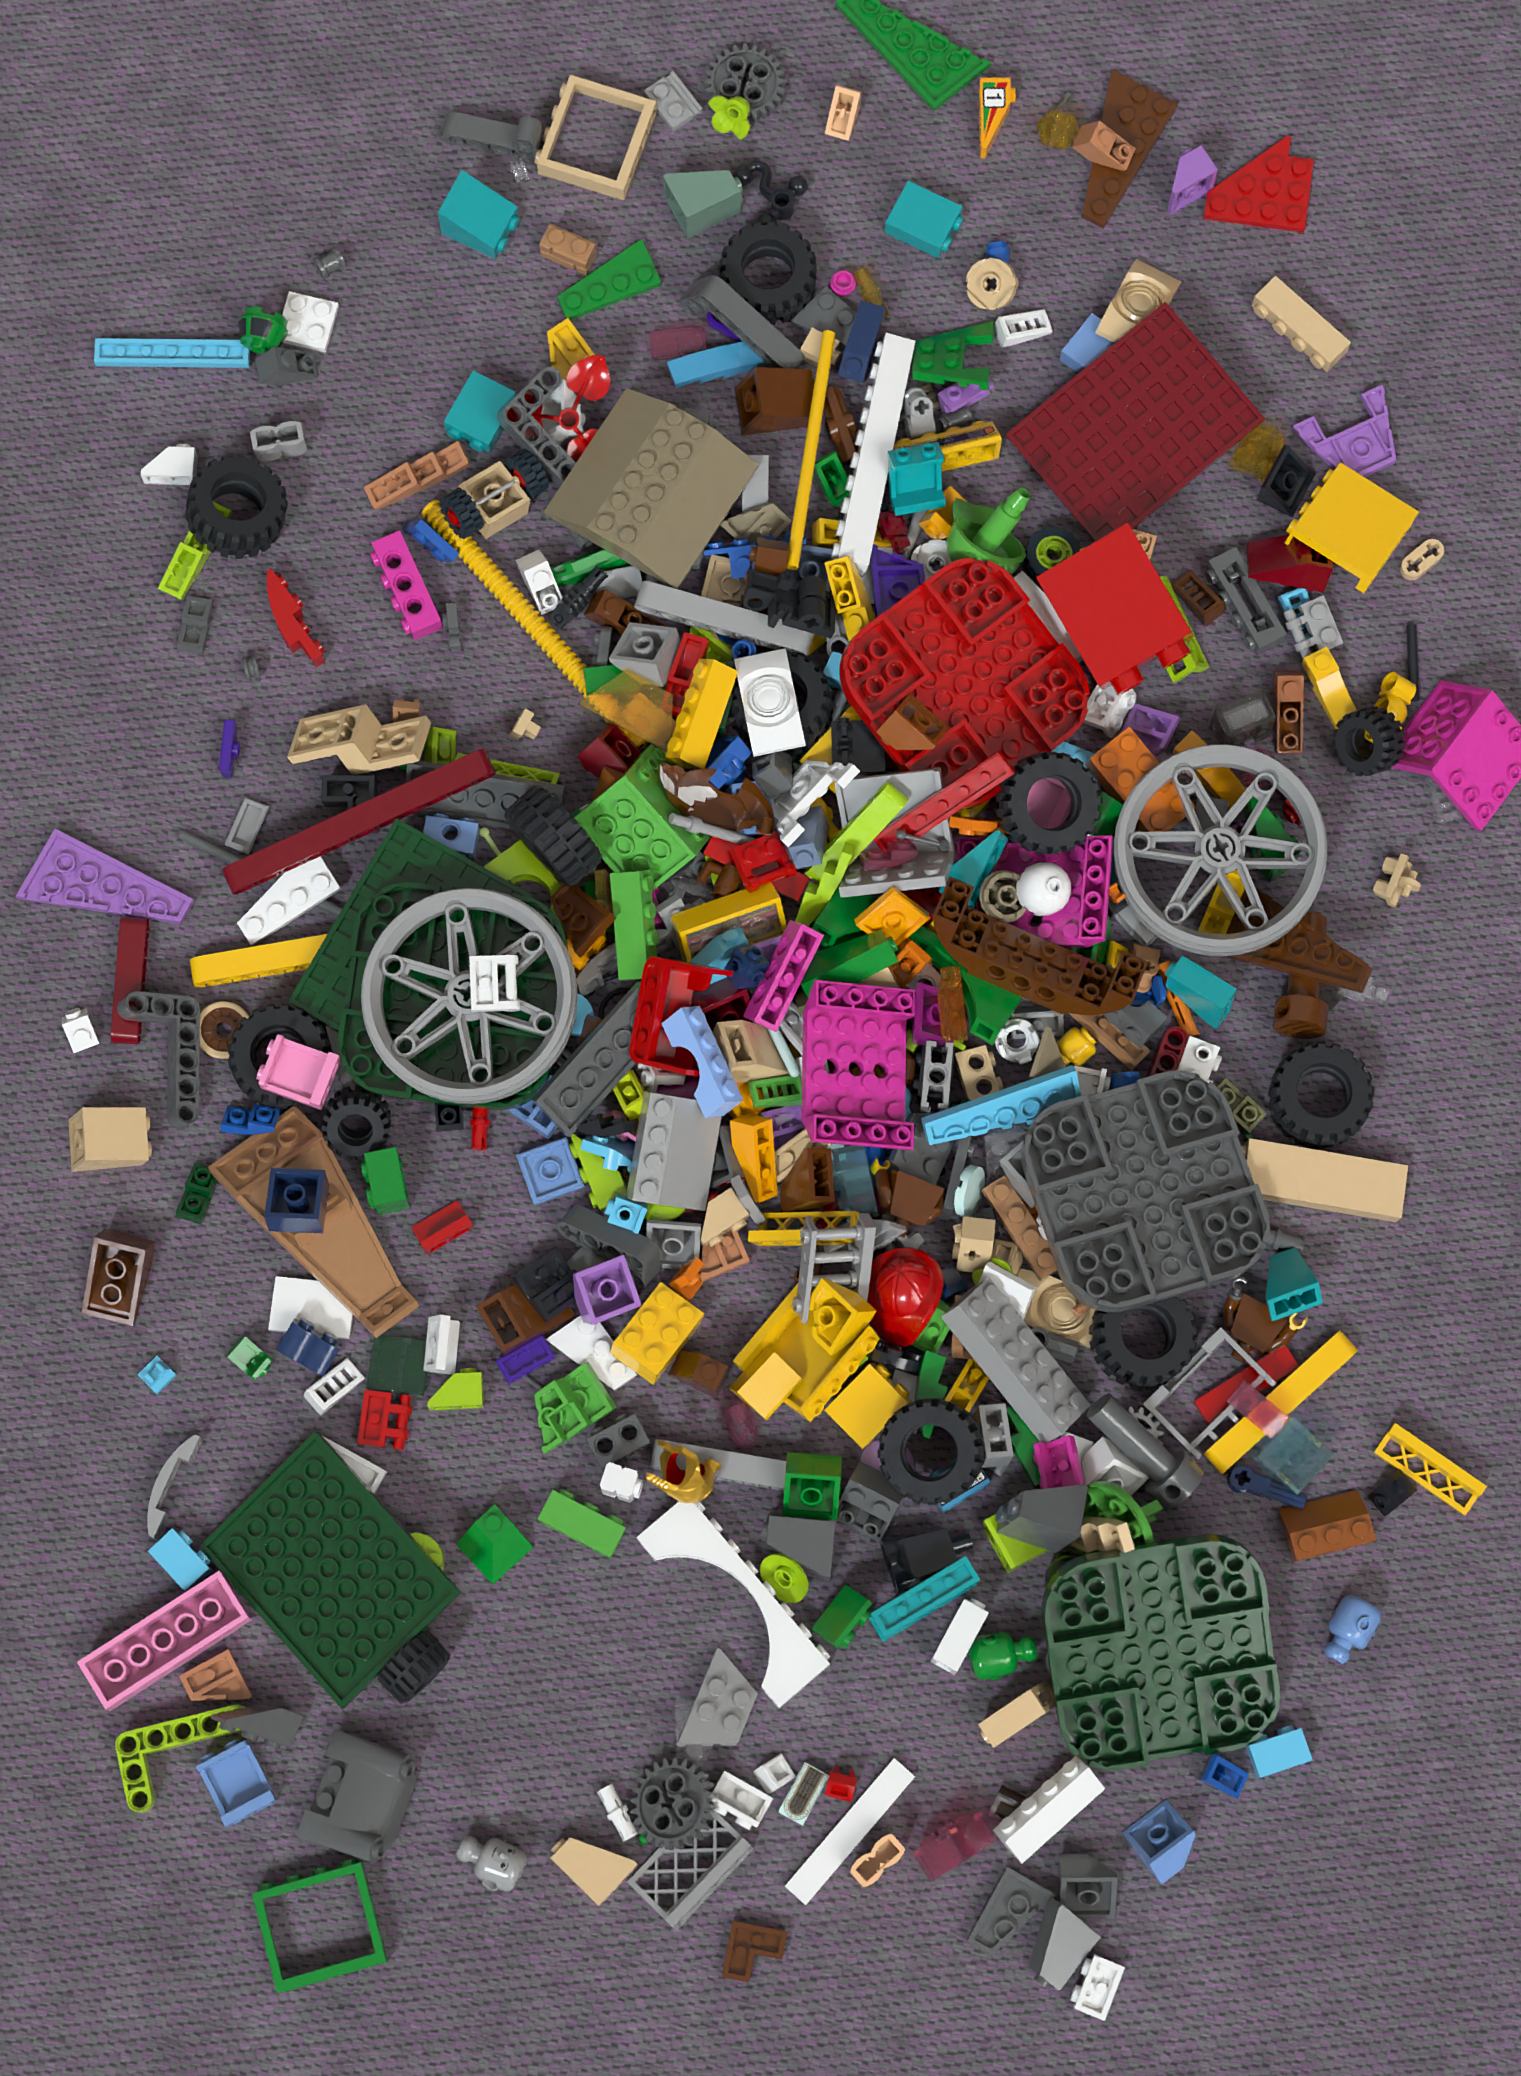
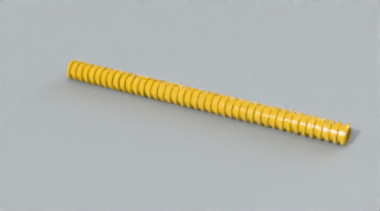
(514, 603)

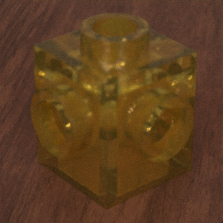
(1058, 129)

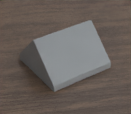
(676, 1241)

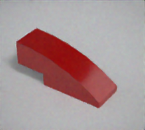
(681, 673)

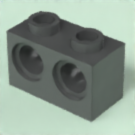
(621, 1448)

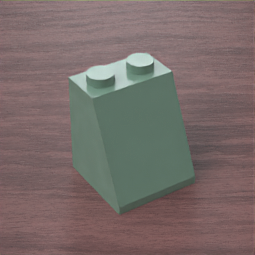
(702, 198)

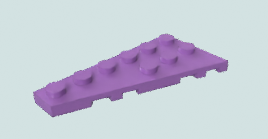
(87, 879)

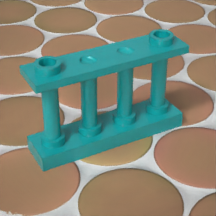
(924, 1599)

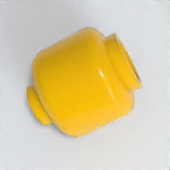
(1076, 1046)

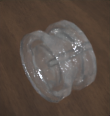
(518, 170)

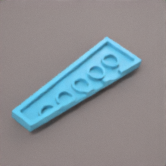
(1002, 1108)

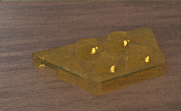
(635, 707)

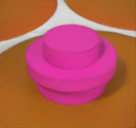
(843, 283)

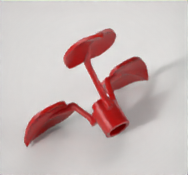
(588, 378)

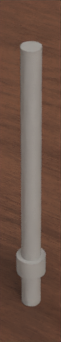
(695, 825)

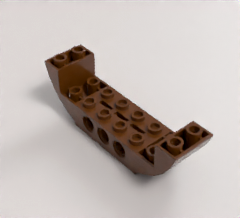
(1030, 963)

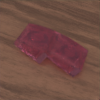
(677, 342)
(897, 853)
(1258, 1409)

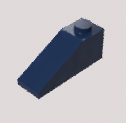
(861, 342)

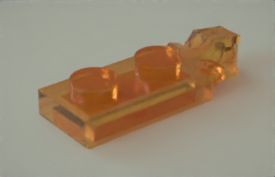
(951, 1005)

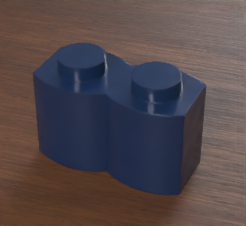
(309, 1346)

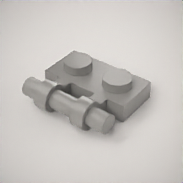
(1318, 623)

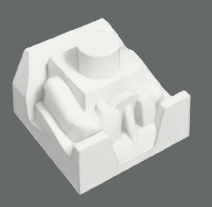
(558, 400)

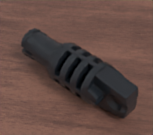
(577, 598)

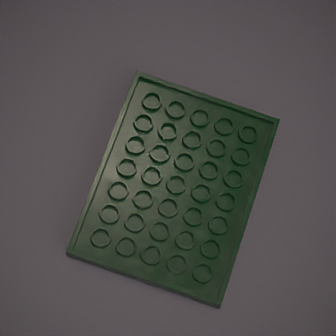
(330, 1569)

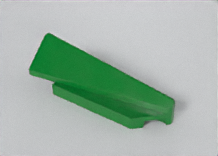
(580, 567)

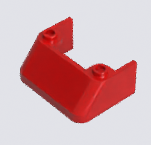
(663, 991)

